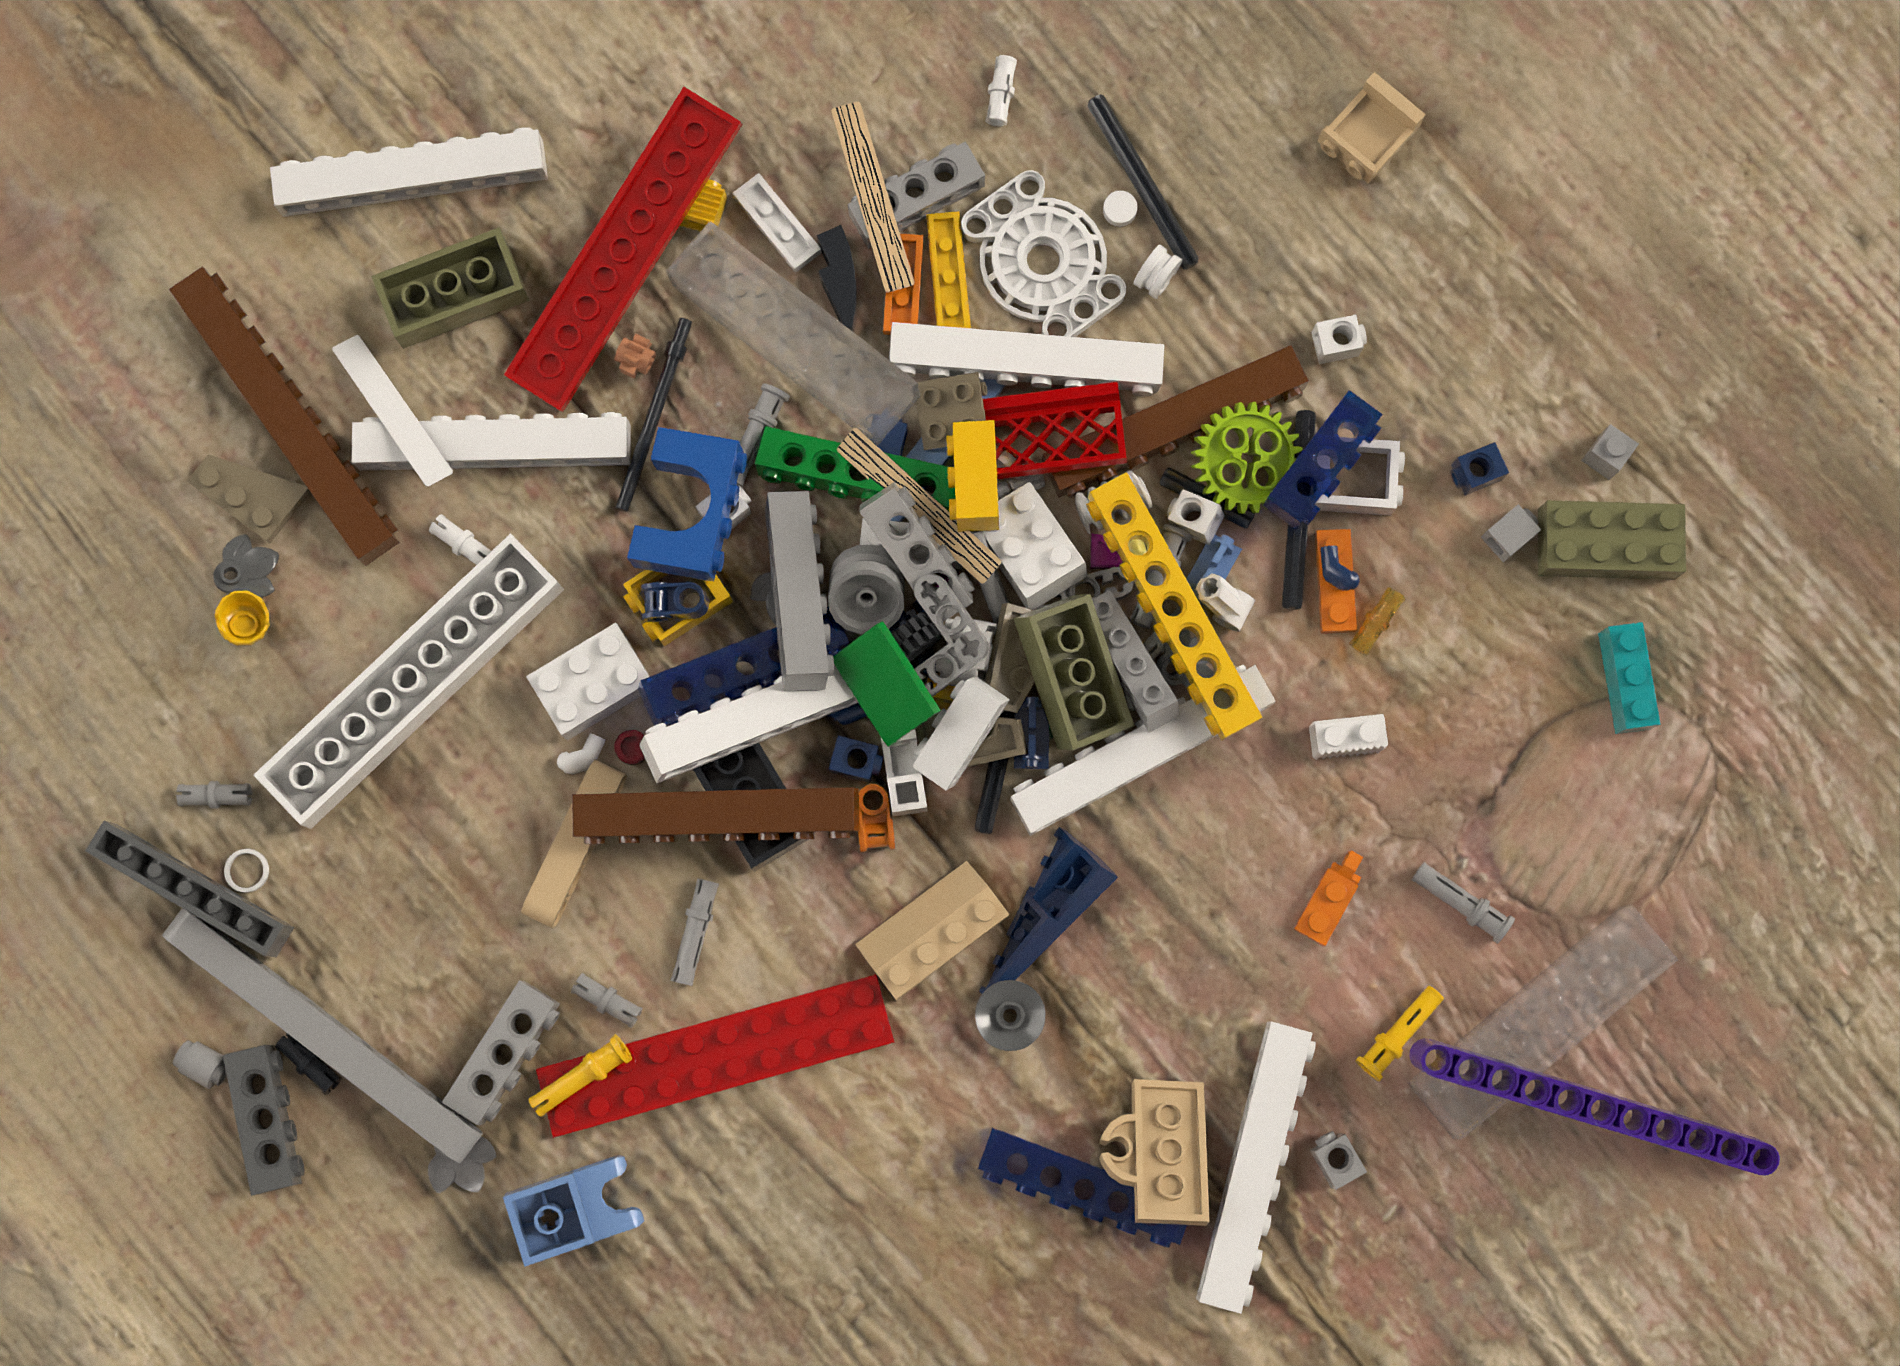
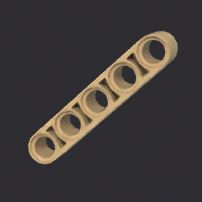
(568, 853)

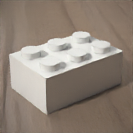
(1034, 548)
(589, 681)

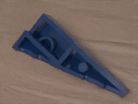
(1065, 889)

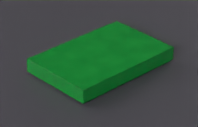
(885, 684)

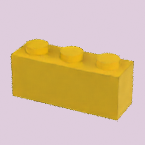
(973, 476)

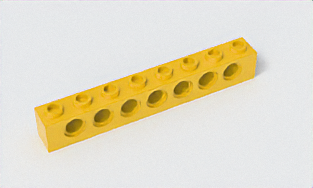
(1123, 495)

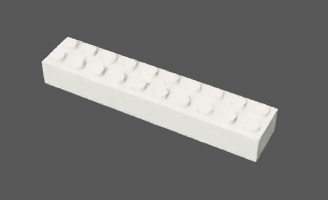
(408, 682)

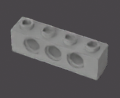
(937, 195)
(894, 502)
(1135, 667)
(464, 1093)

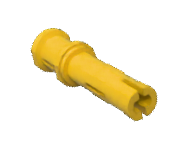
(1399, 1034)
(594, 1067)

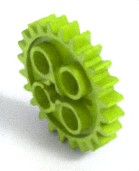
(1216, 454)

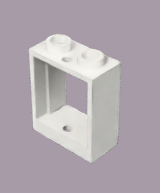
(1363, 505)

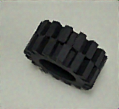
(917, 636)

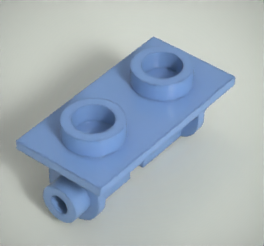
(1214, 559)

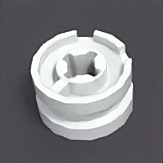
(1157, 271)

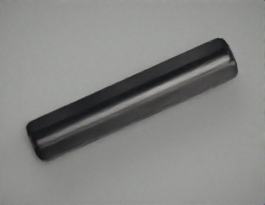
(1177, 482)

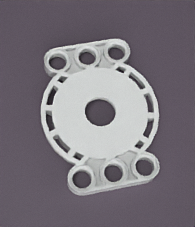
(1037, 225)

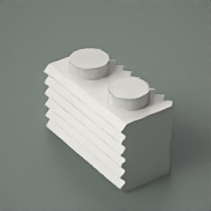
(1348, 736)

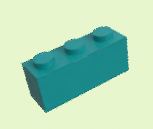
(1629, 678)

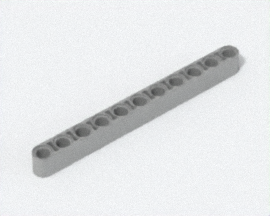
(323, 1035)

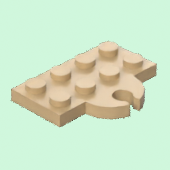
(1163, 1152)

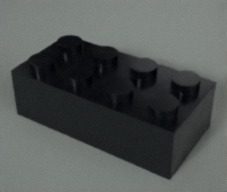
(749, 771)

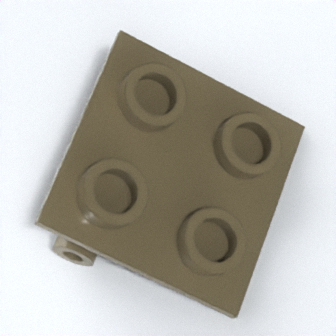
(946, 402)

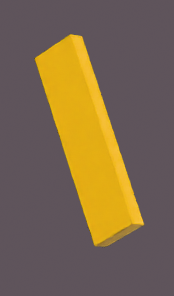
(948, 270)

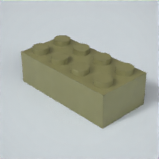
(450, 288)
(1611, 540)
(1073, 672)

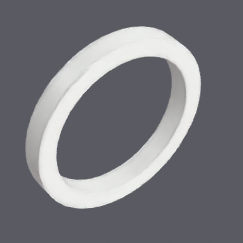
(228, 865)

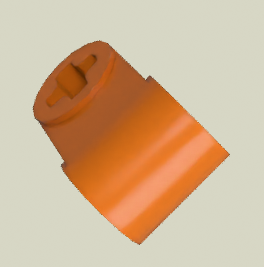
(875, 822)

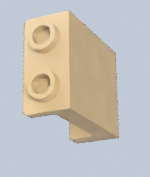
(1371, 128)

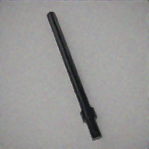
(674, 354)

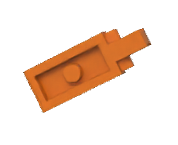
(1330, 900)

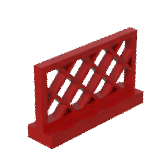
(1052, 408)

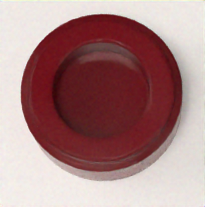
(628, 747)

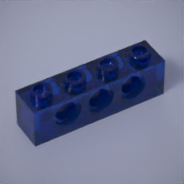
(1350, 414)

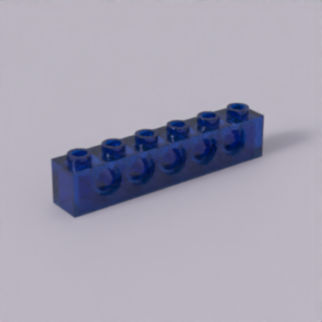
(657, 689)
(1002, 1145)

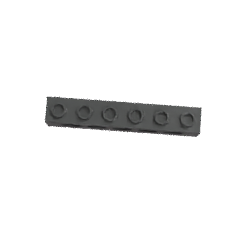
(190, 889)

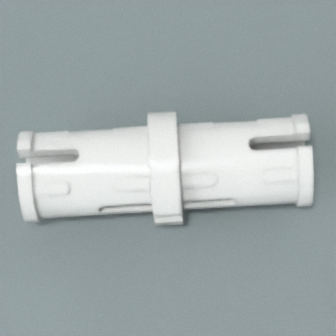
(1001, 90)
(460, 541)

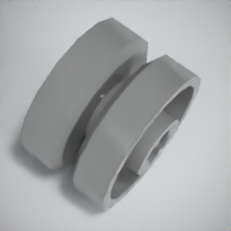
(865, 588)

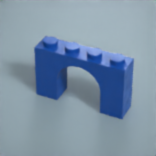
(697, 549)

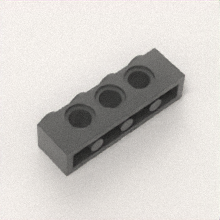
(247, 1105)

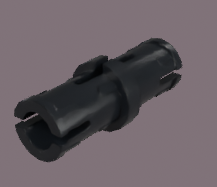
(308, 1064)

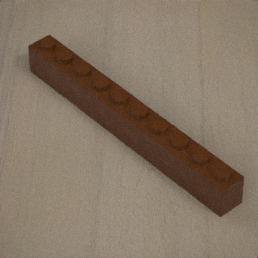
(284, 415)

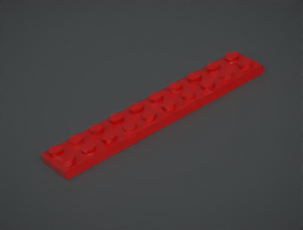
(623, 249)
(727, 1054)

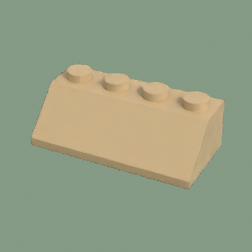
(932, 930)

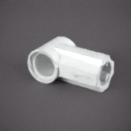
(1227, 603)

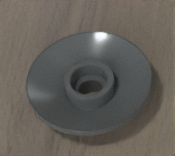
(1026, 1004)

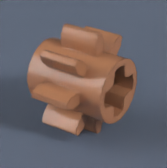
(635, 356)

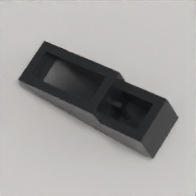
(839, 276)

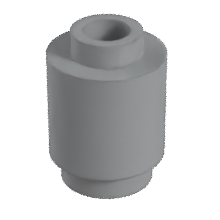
(200, 1064)

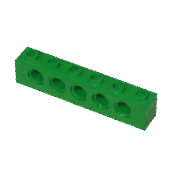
(815, 452)

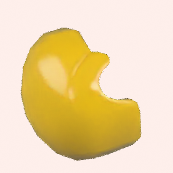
(242, 618)

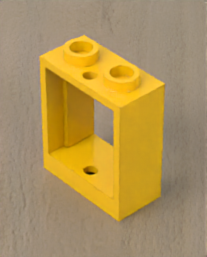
(654, 629)

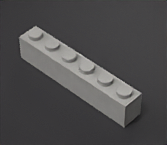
(797, 591)

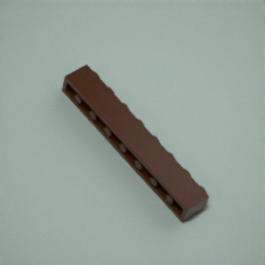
(1179, 418)
(716, 812)

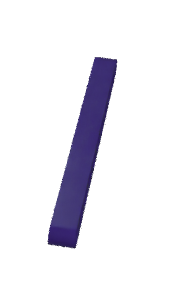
(1609, 1115)

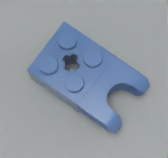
(580, 1209)

